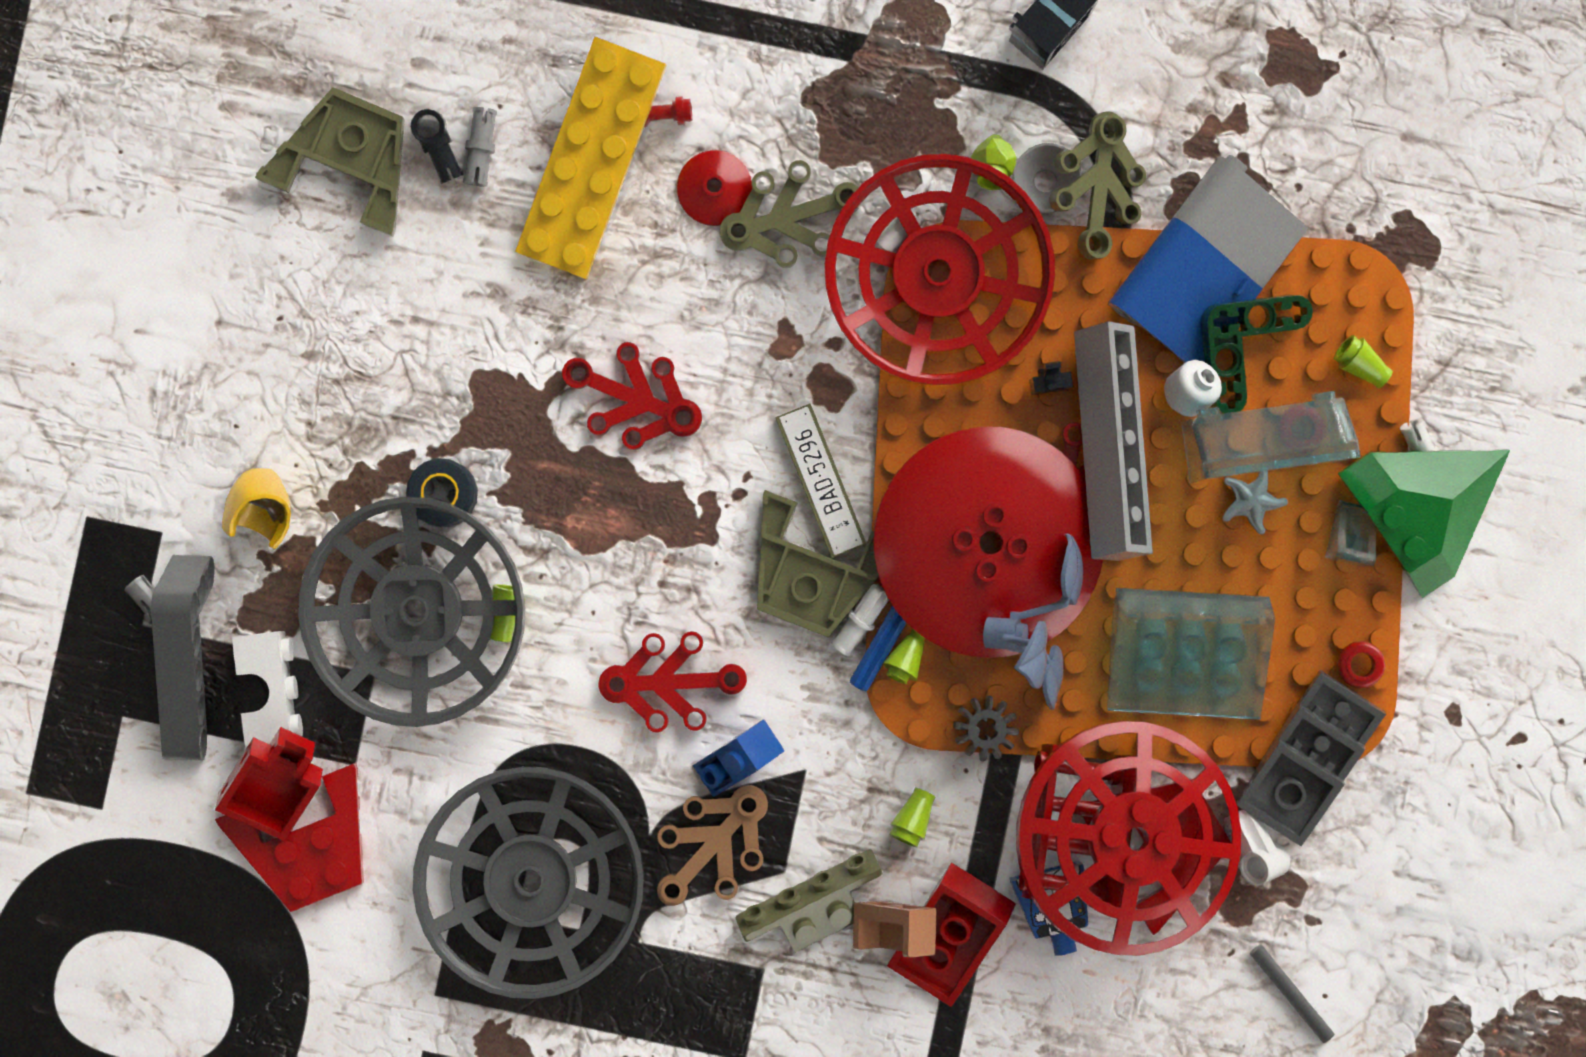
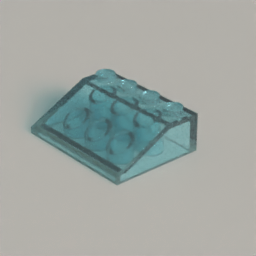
(1189, 653)

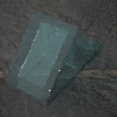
(1352, 536)

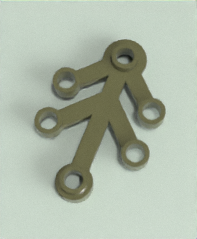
(1101, 180)
(782, 217)

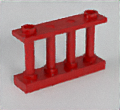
(1120, 782)

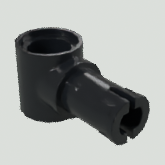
(437, 146)

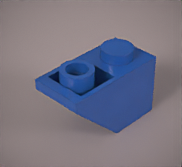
(738, 758)

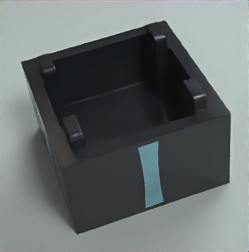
(1048, 27)

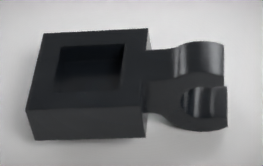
(1050, 379)

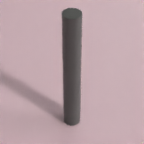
(1292, 993)

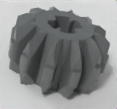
(973, 731)

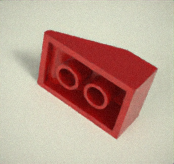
(967, 926)

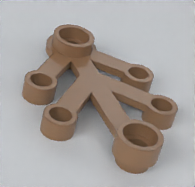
(716, 840)

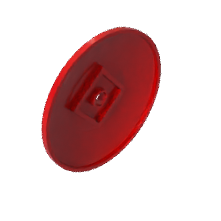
(934, 524)

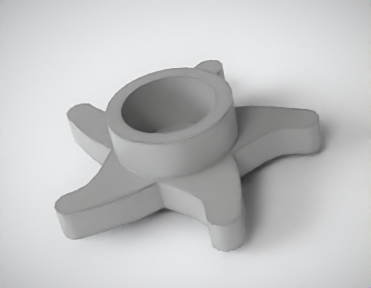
(1252, 500)

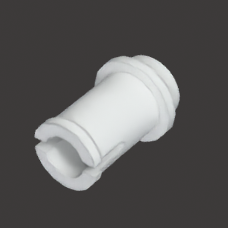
(894, 236)
(1417, 436)

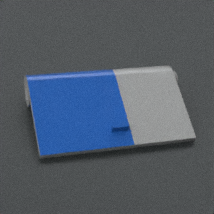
(1211, 252)

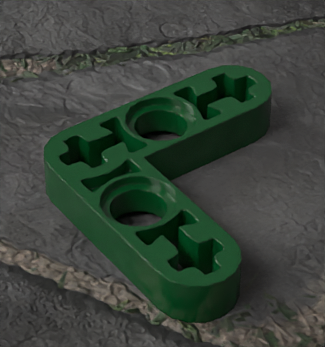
(1231, 337)

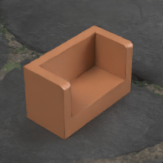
(895, 927)

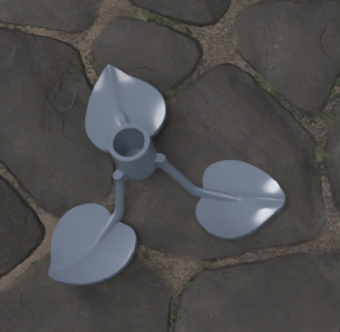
(1013, 635)

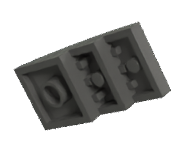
(1310, 758)

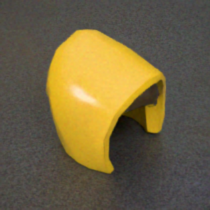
(258, 503)

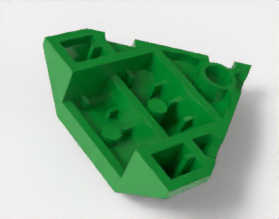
(1426, 505)

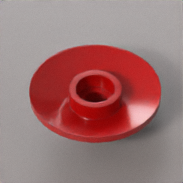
(707, 206)

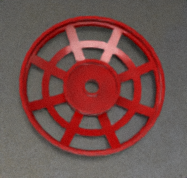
(940, 244)
(1109, 832)

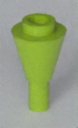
(905, 660)

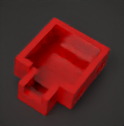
(271, 784)

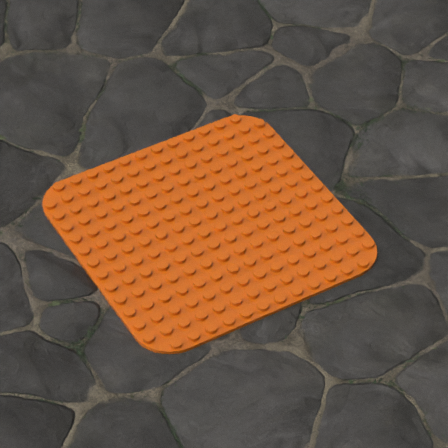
(1314, 599)

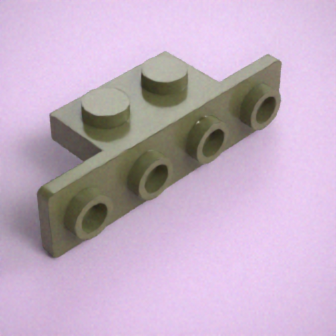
(814, 906)

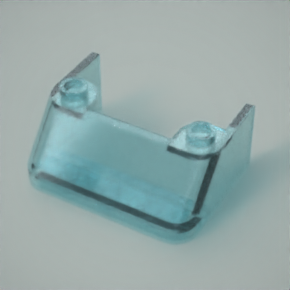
(1269, 438)

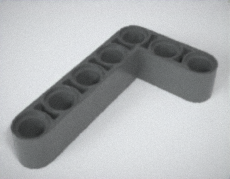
(178, 655)

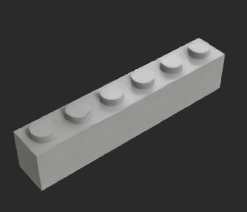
(1113, 442)

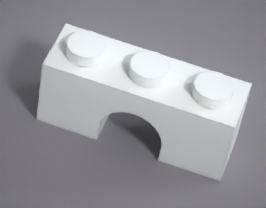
(268, 657)

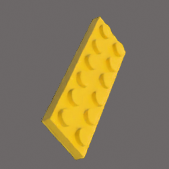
(591, 157)

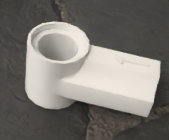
(1261, 857)

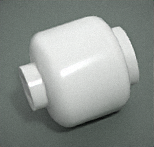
(1192, 388)

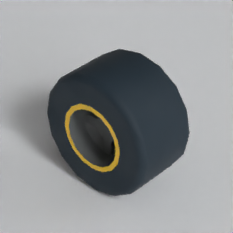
(435, 481)

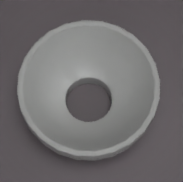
(1039, 159)

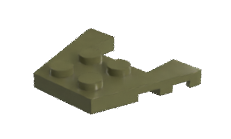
(353, 140)
(803, 583)

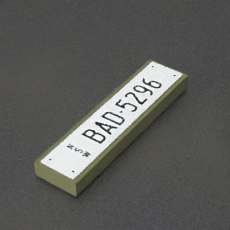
(821, 480)

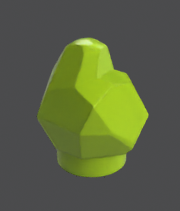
(997, 154)

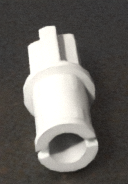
(860, 620)

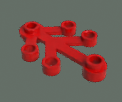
(638, 399)
(665, 682)

